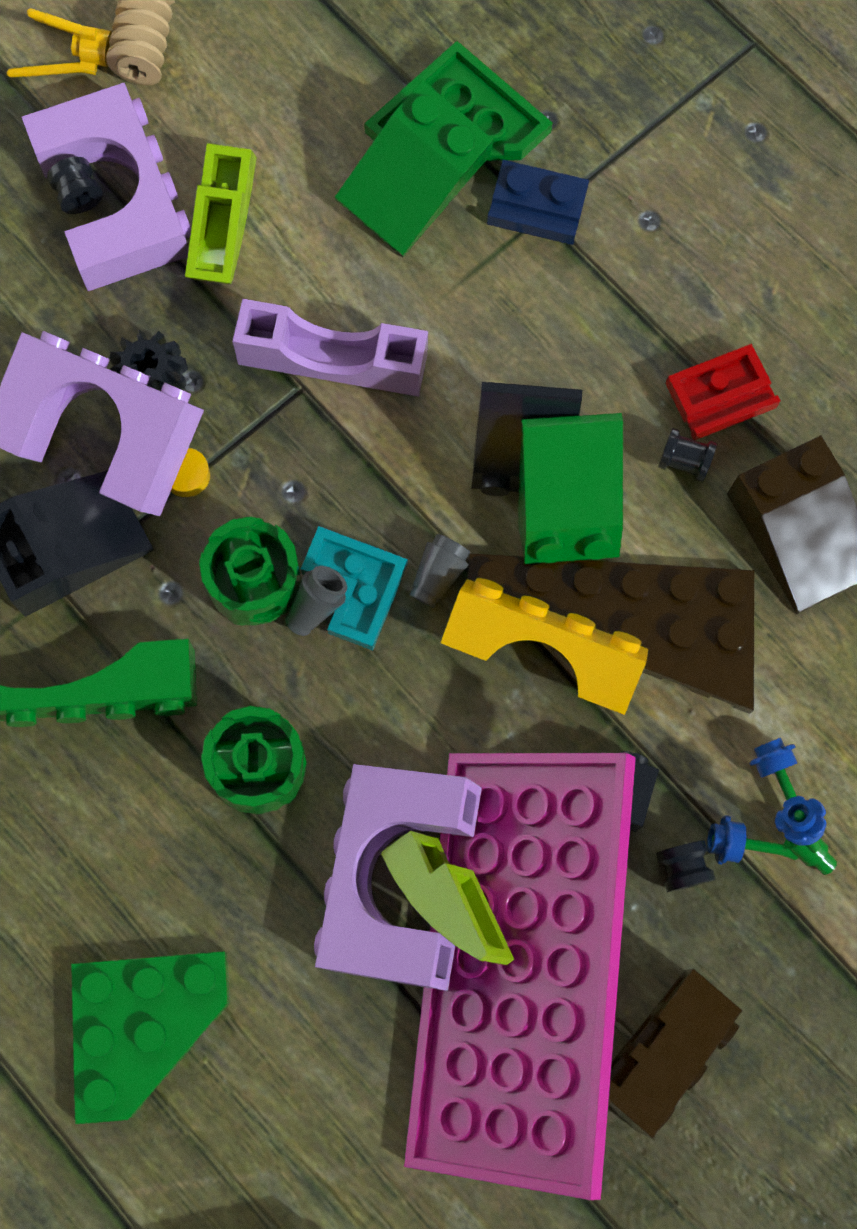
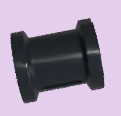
(687, 455)

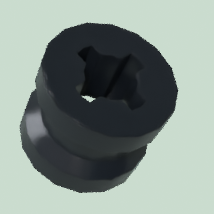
(74, 183)
(685, 866)

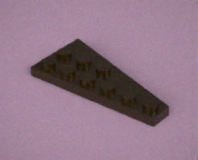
(686, 616)

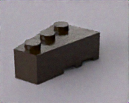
(670, 1052)

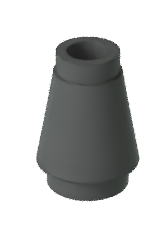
(438, 570)
(316, 599)

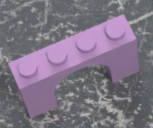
(148, 228)
(153, 422)
(378, 810)

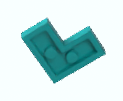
(370, 579)

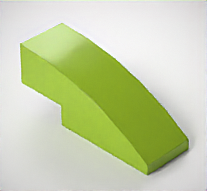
(220, 213)
(446, 896)

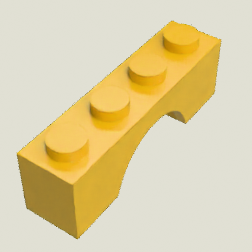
(603, 663)

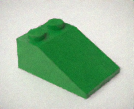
(414, 168)
(571, 488)

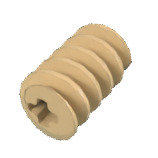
(139, 40)

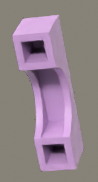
(281, 341)

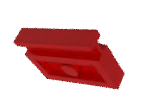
(722, 392)

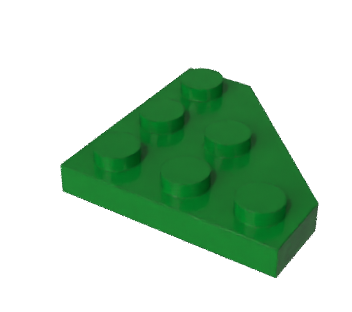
(482, 98)
(137, 1026)

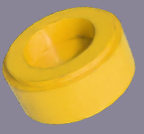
(192, 476)

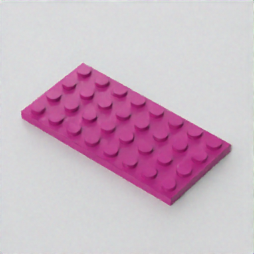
(523, 1050)

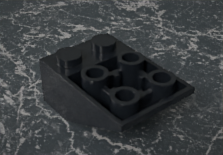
(64, 540)

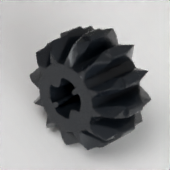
(151, 353)

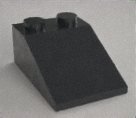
(499, 429)

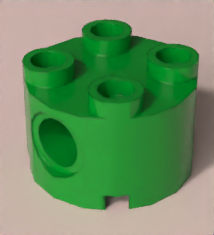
(250, 571)
(254, 760)

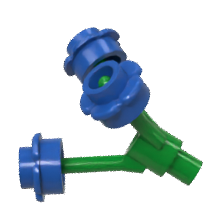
(799, 820)

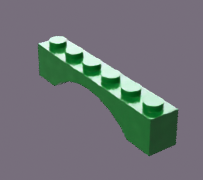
(145, 678)

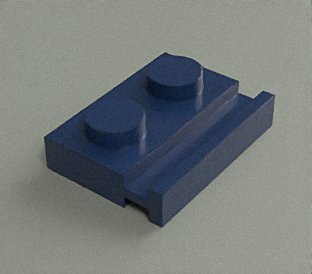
(537, 202)

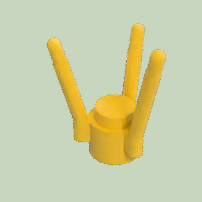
(87, 43)

